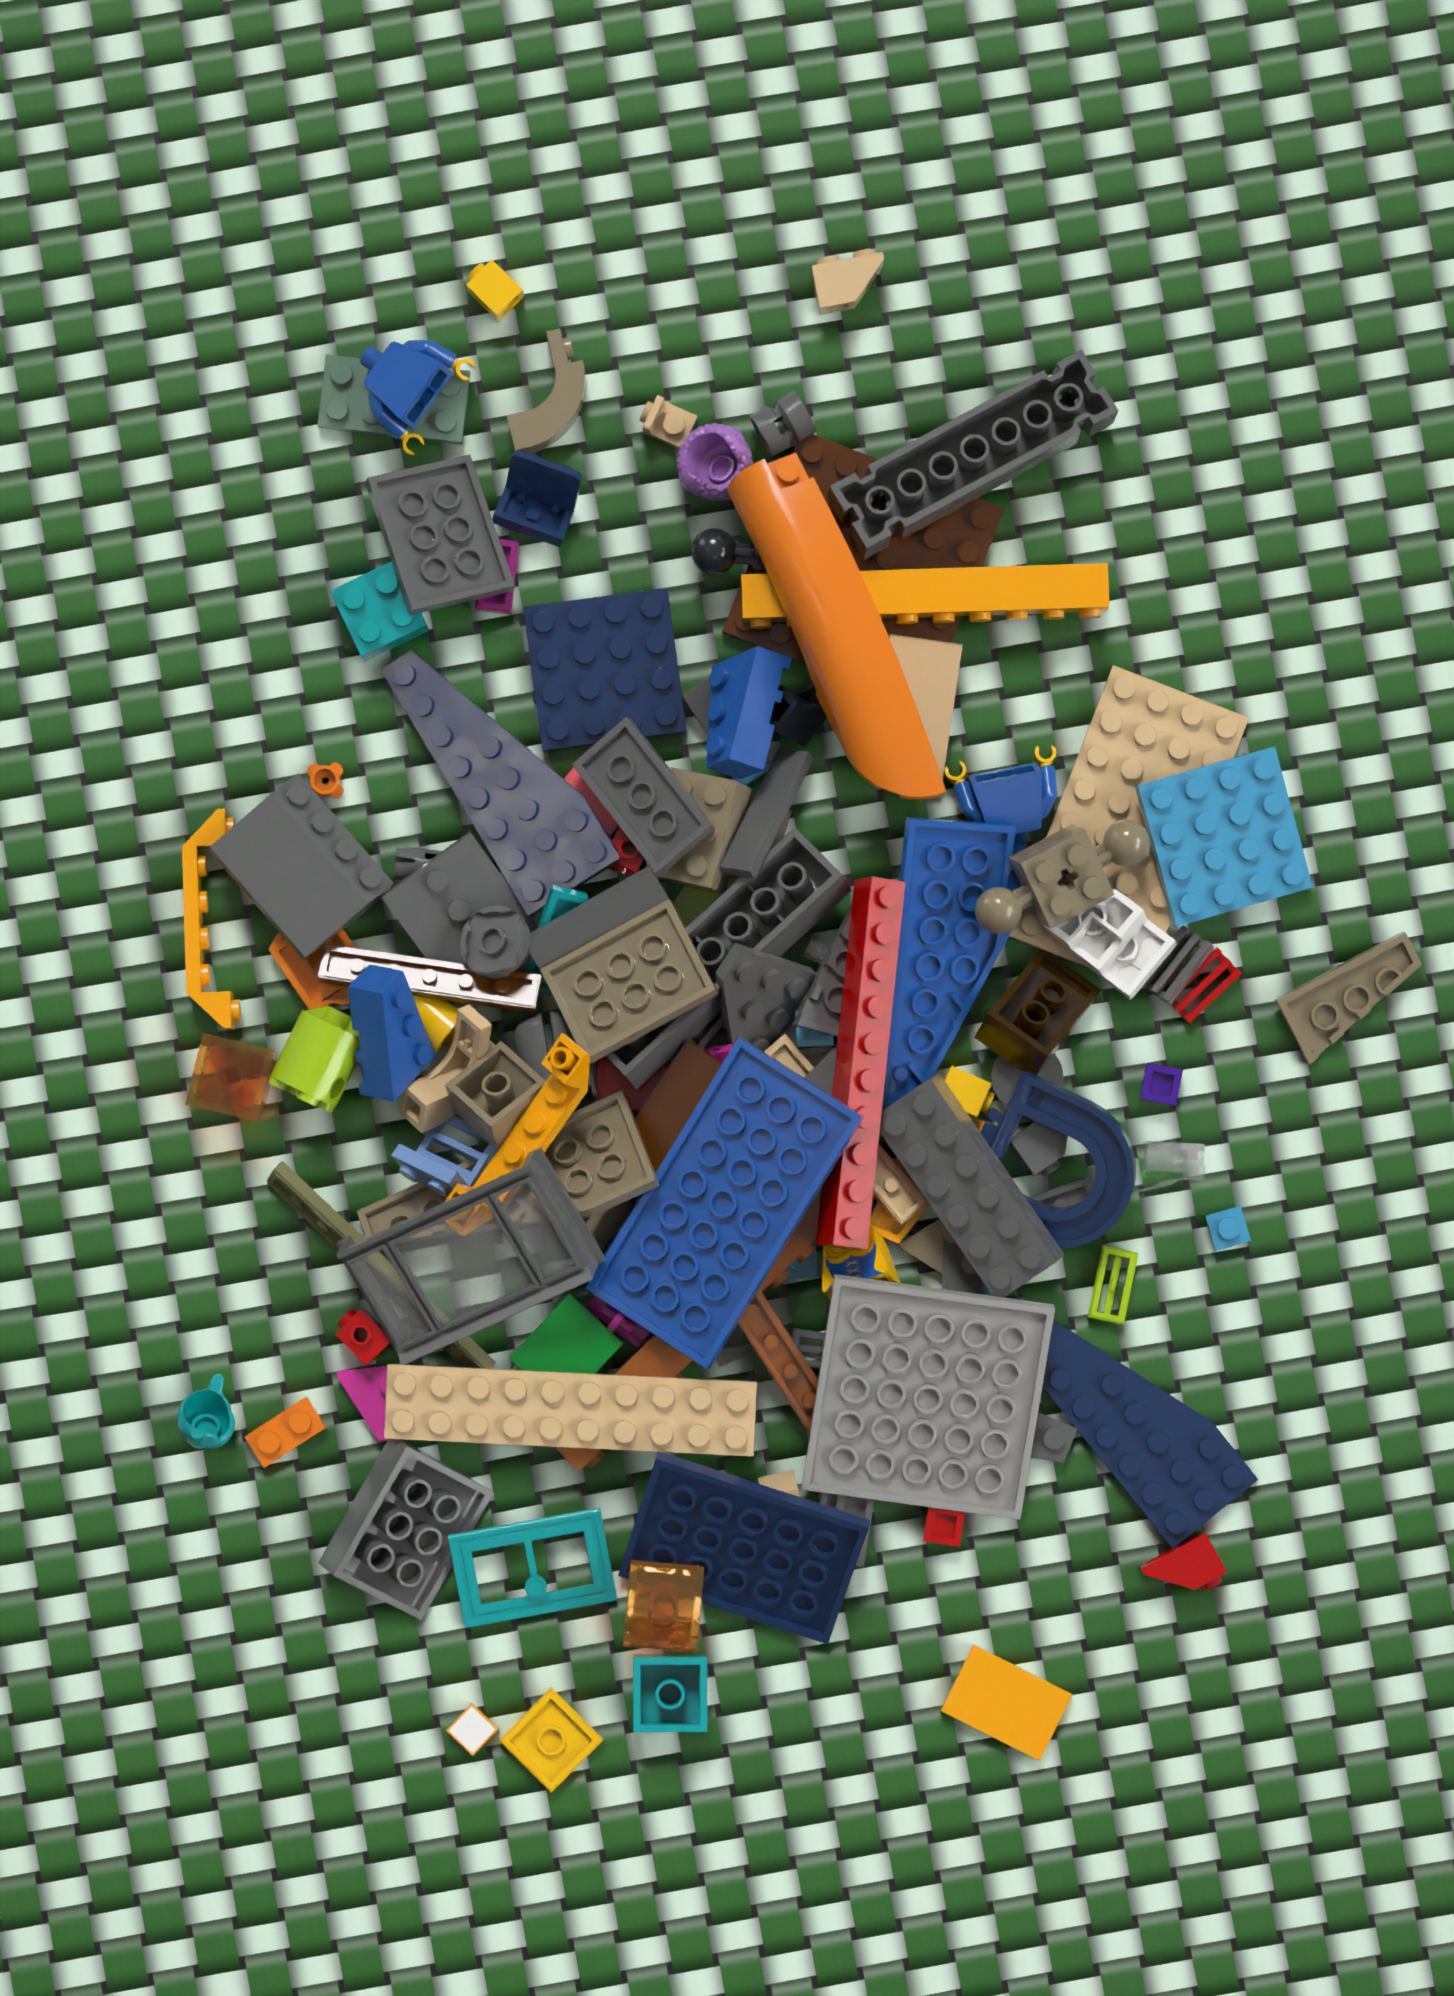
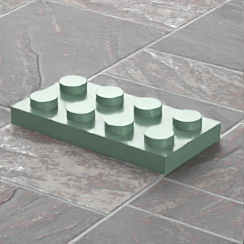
(347, 408)

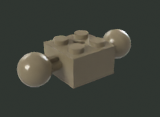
(1040, 868)

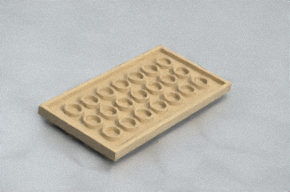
(1133, 738)

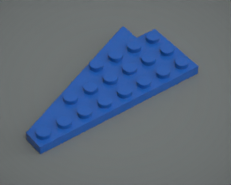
(941, 944)

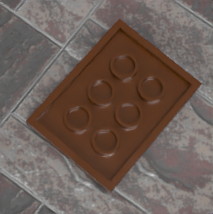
(675, 1099)

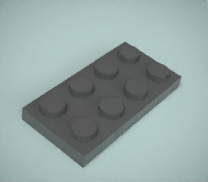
(643, 796)

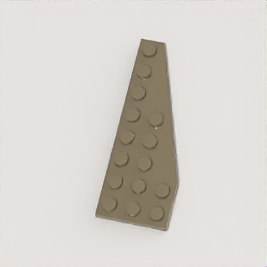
(593, 1155)

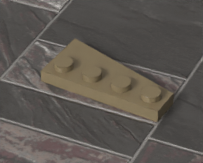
(1336, 999)

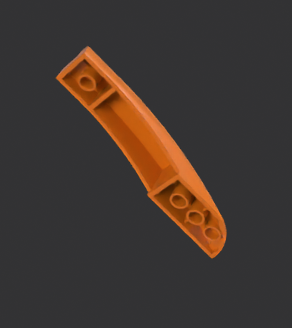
(836, 628)

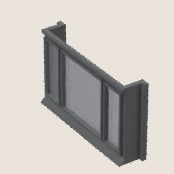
(473, 1259)

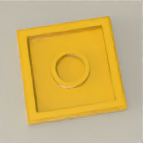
(551, 1739)

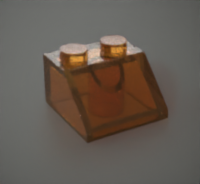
(663, 1606)

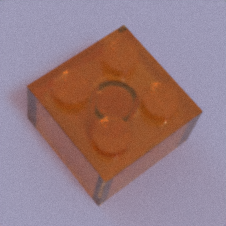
(231, 1078)

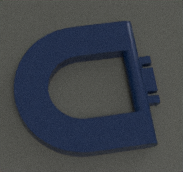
(1095, 1131)

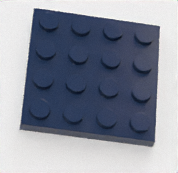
(603, 664)

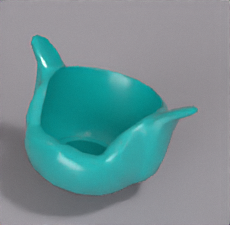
(206, 1417)

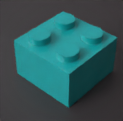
(377, 612)
(670, 1693)

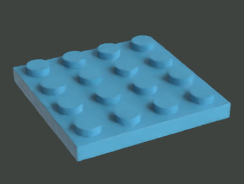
(1223, 836)

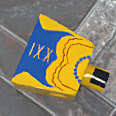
(864, 1263)

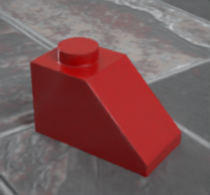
(1189, 1564)

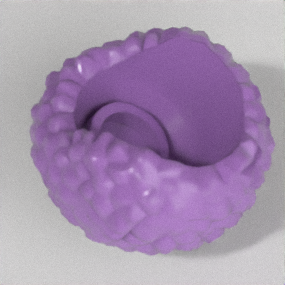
(711, 460)

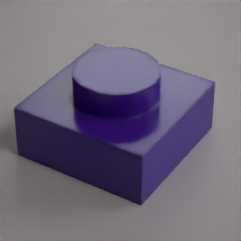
(1161, 1084)

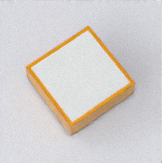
(472, 1729)

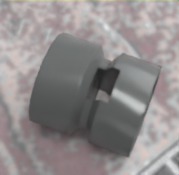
(794, 418)

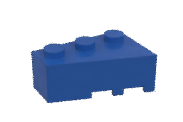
(741, 711)
(389, 1030)

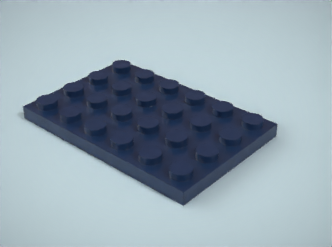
(758, 1546)

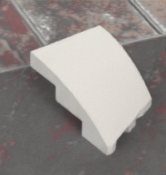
(1116, 942)

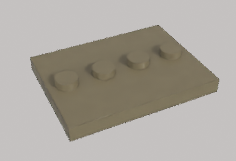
(629, 981)

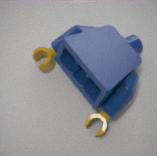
(407, 382)
(1009, 795)

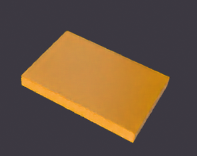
(1006, 1702)

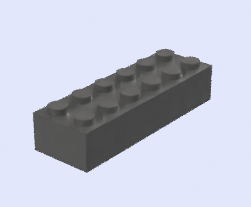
(968, 1187)

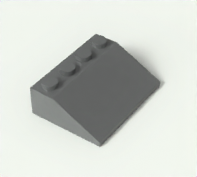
(301, 866)
(399, 1527)

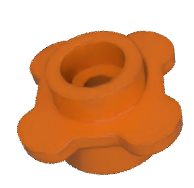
(331, 772)

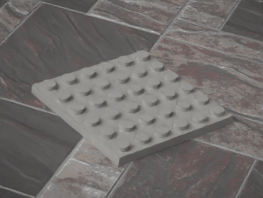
(927, 1396)

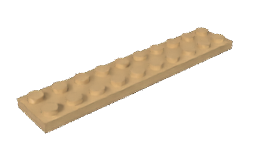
(570, 1409)

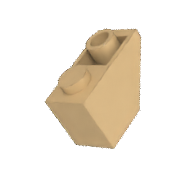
(844, 282)

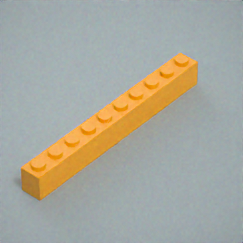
(958, 592)

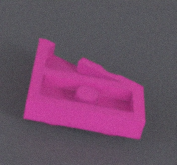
(368, 1393)

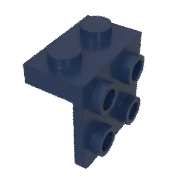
(538, 498)

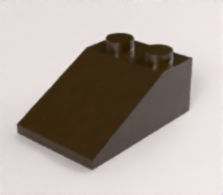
(1037, 1013)

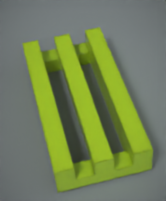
(1106, 1315)

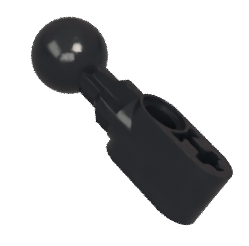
(716, 552)

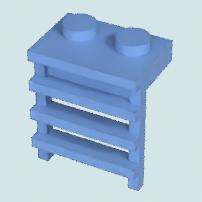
(436, 1171)

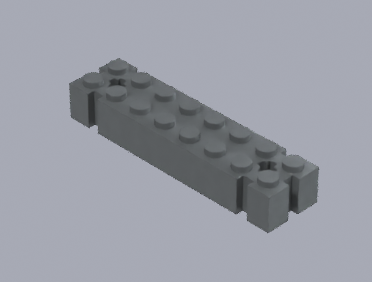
(972, 454)

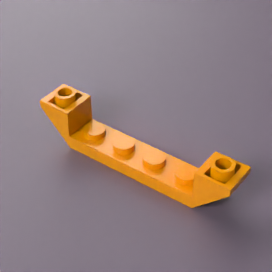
(218, 1005)
(545, 1113)

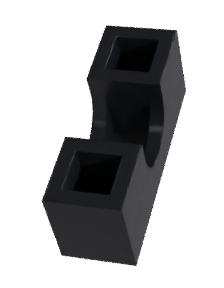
(798, 714)

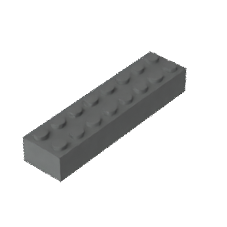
(763, 913)

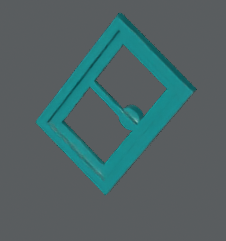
(538, 1599)

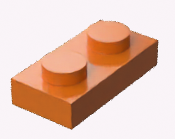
(285, 1432)

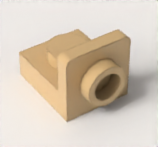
(667, 422)

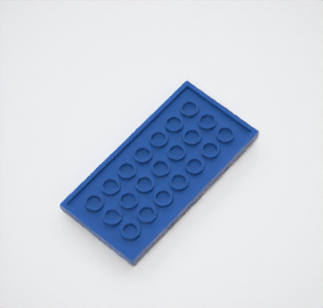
(724, 1202)

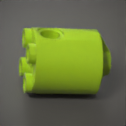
(318, 1057)

